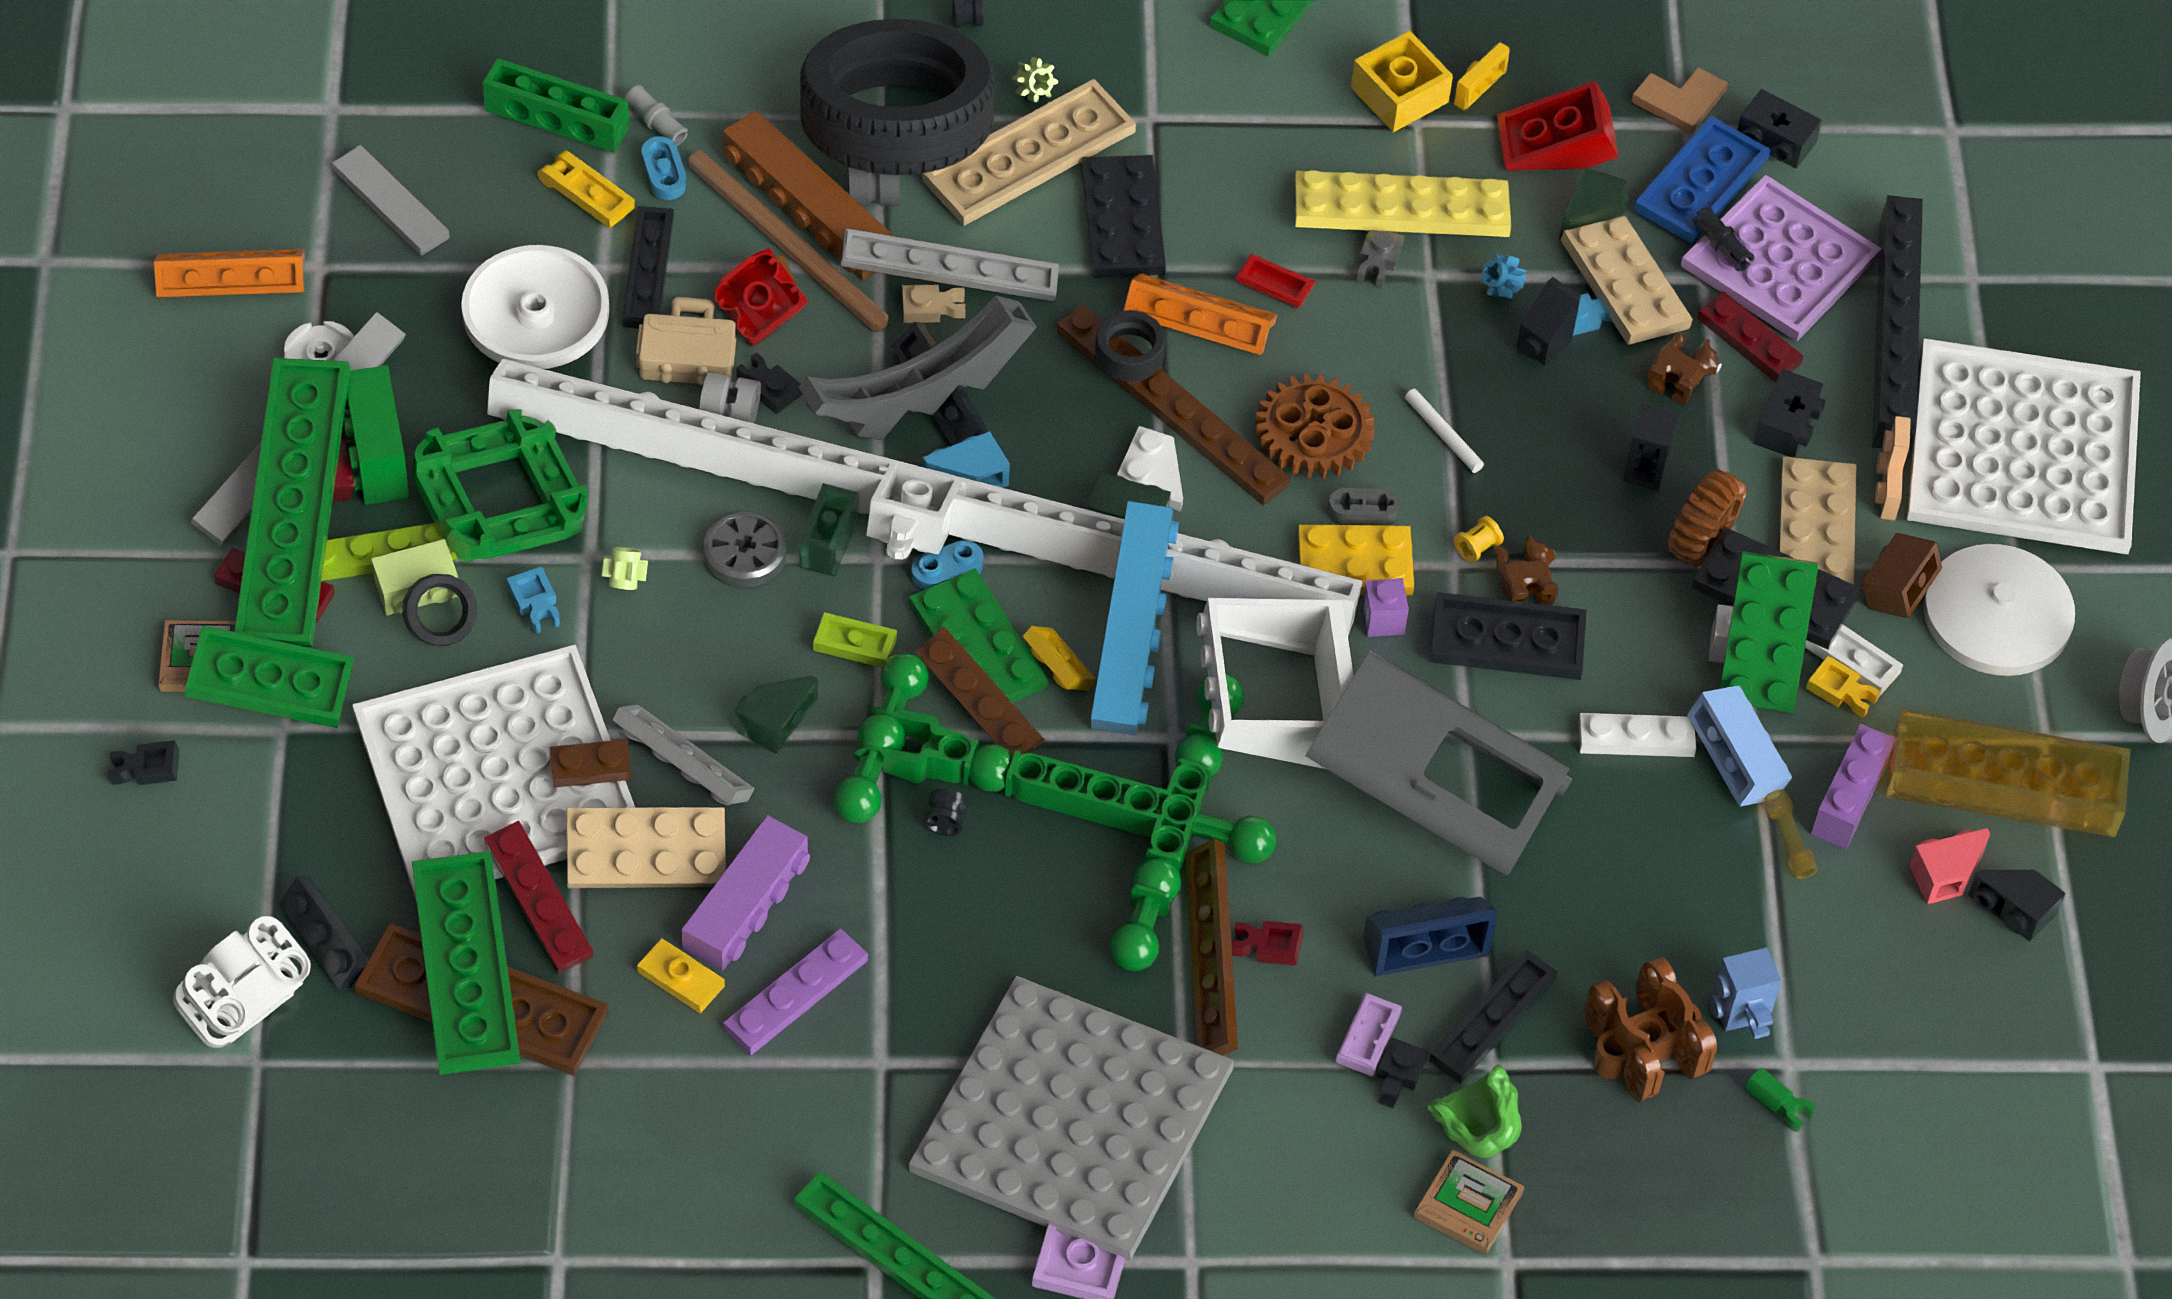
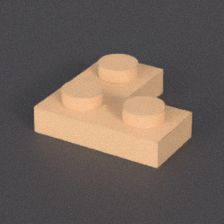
(1891, 466)

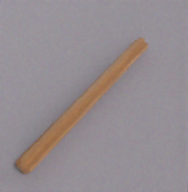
(788, 241)

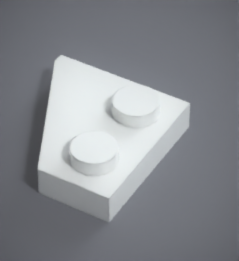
(1154, 462)

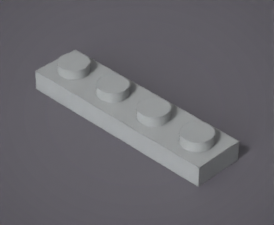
(675, 749)

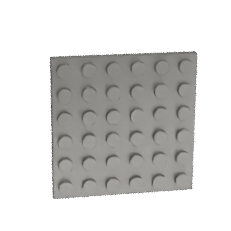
(1072, 1117)

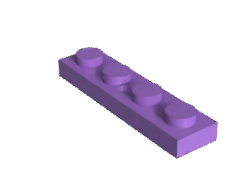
(795, 992)

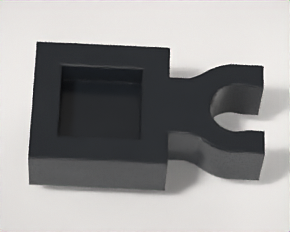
(777, 385)
(149, 764)

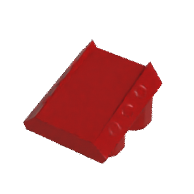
(759, 296)

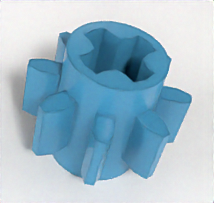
(1503, 276)

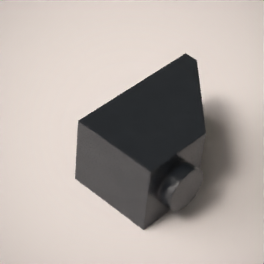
(1549, 322)

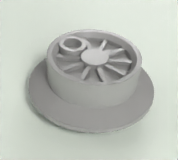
(2147, 690)

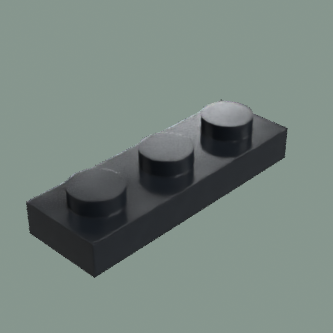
(323, 932)

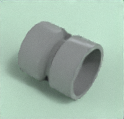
(718, 393)

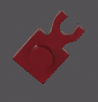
(1272, 944)

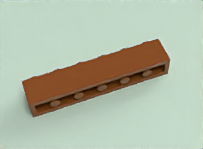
(797, 185)

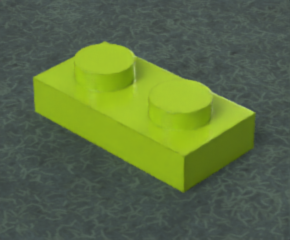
(854, 640)

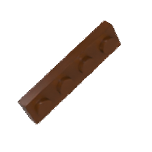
(979, 693)

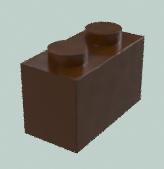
(1901, 575)

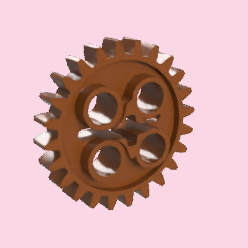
(1310, 434)

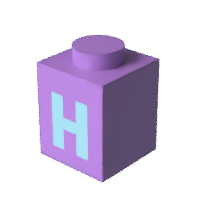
(1385, 607)

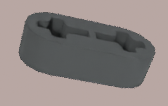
(1363, 506)

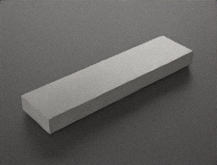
(390, 200)

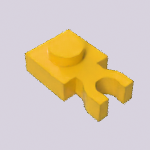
(1840, 684)

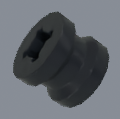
(967, 12)
(945, 812)

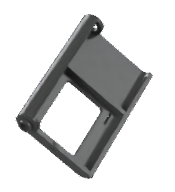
(1388, 734)

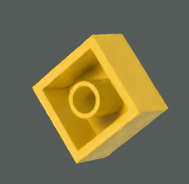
(1401, 81)

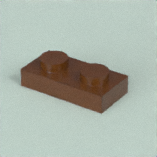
(590, 763)

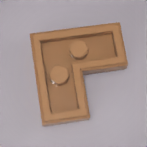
(1681, 106)

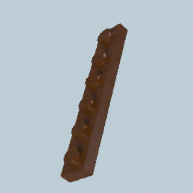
(1211, 948)

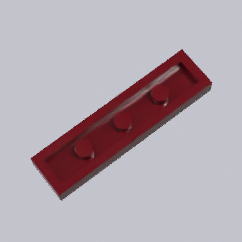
(538, 897)

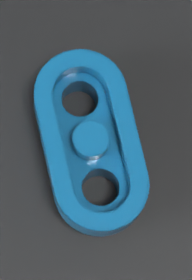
(667, 174)
(947, 564)

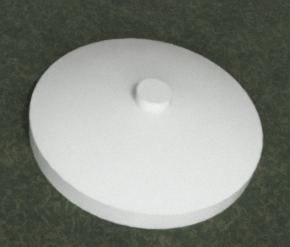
(535, 306)
(1999, 610)

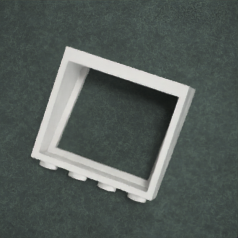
(1286, 624)

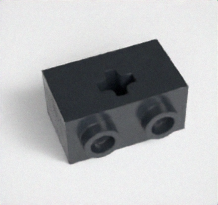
(1780, 127)
(1789, 413)
(1650, 446)

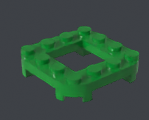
(468, 531)

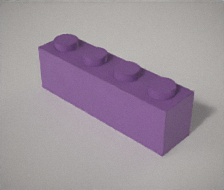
(746, 893)

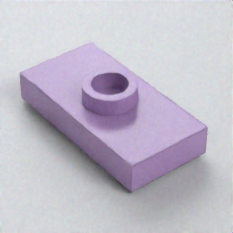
(1369, 1034)

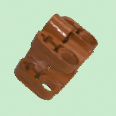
(1639, 1060)

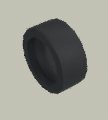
(1125, 367)
(466, 597)

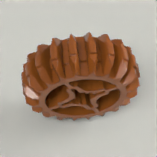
(1705, 514)

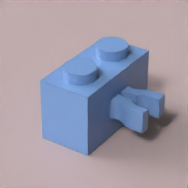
(1746, 992)

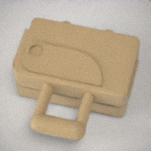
(685, 347)

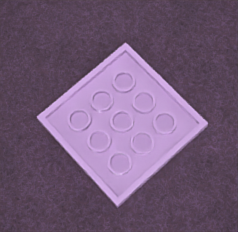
(1799, 260)

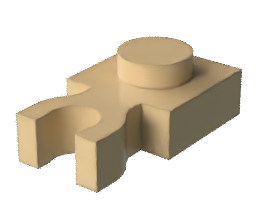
(926, 303)

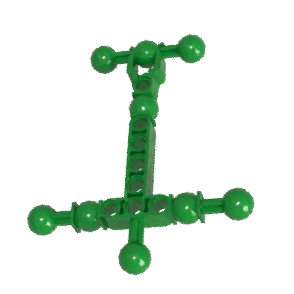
(995, 768)

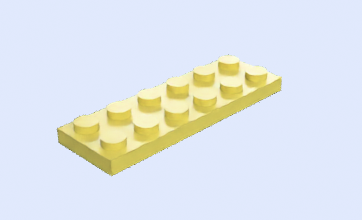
(1402, 203)

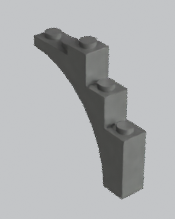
(923, 383)

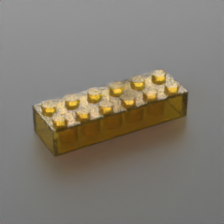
(2008, 773)

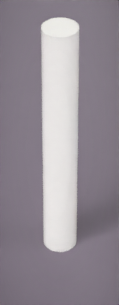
(1443, 429)

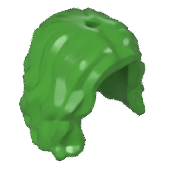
(1482, 1115)

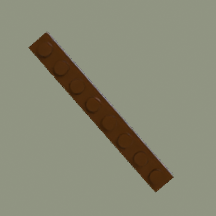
(1183, 414)

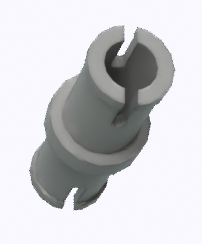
(656, 115)

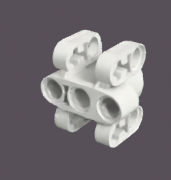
(241, 981)

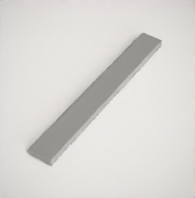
(235, 497)

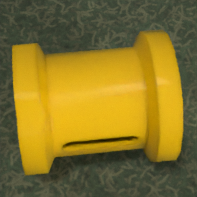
(1478, 539)

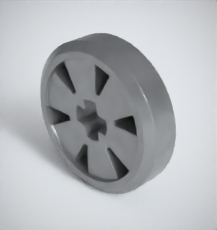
(734, 533)

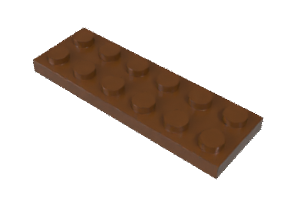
(550, 1020)

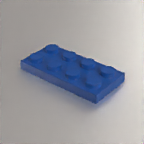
(1703, 174)

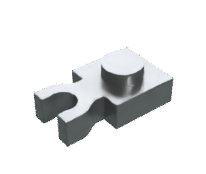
(1378, 254)

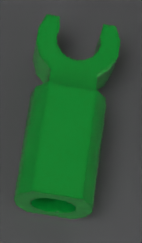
(1779, 1098)

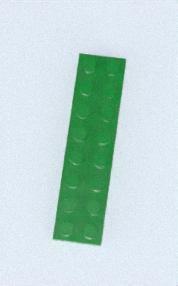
(293, 500)

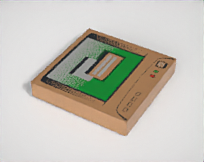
(179, 649)
(1469, 1202)

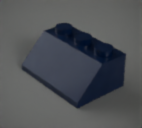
(1429, 935)

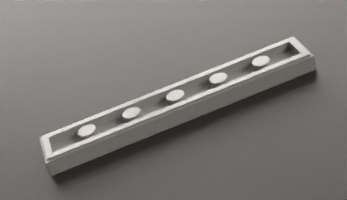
(949, 264)

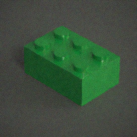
(374, 436)

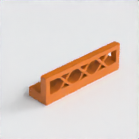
(229, 272)
(1201, 313)

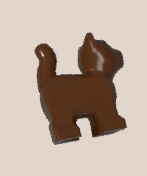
(1681, 369)
(1527, 576)

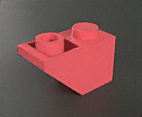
(1948, 864)

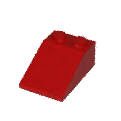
(1559, 131)

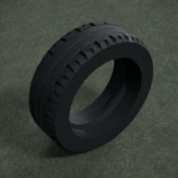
(897, 137)

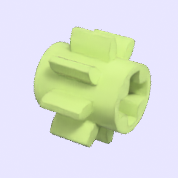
(1043, 79)
(624, 568)

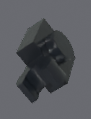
(1400, 1068)

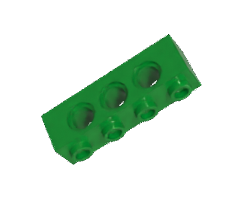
(556, 105)

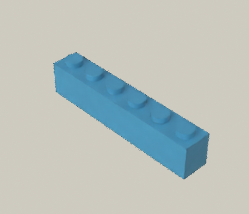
(1132, 619)

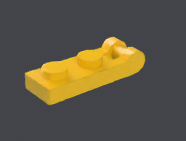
(587, 188)

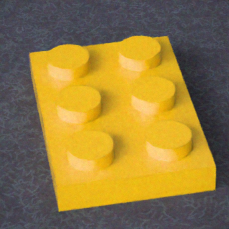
(1359, 552)

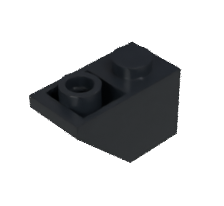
(2018, 898)

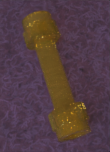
(1801, 860)

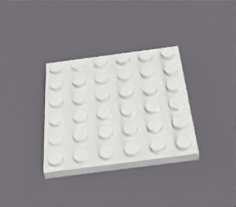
(2025, 446)
(477, 756)

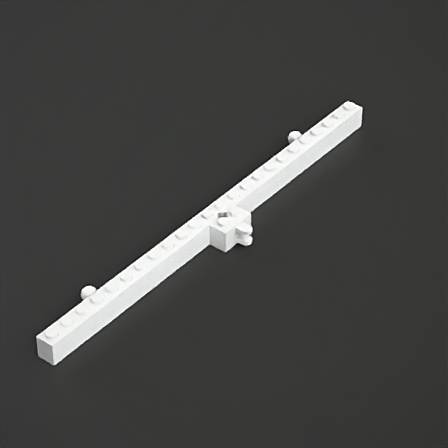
(903, 501)

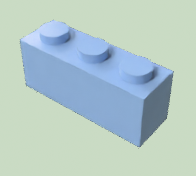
(1738, 745)

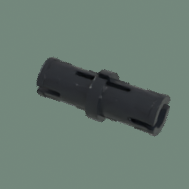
(1723, 238)

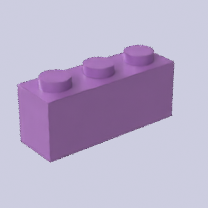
(1853, 786)

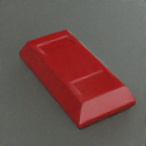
(1274, 281)

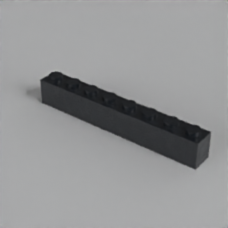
(1897, 315)

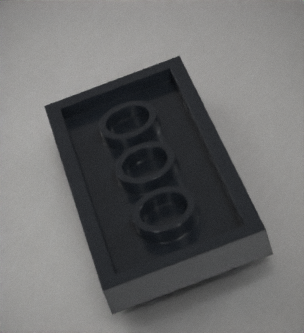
(1123, 216)
(1831, 598)
(1508, 635)

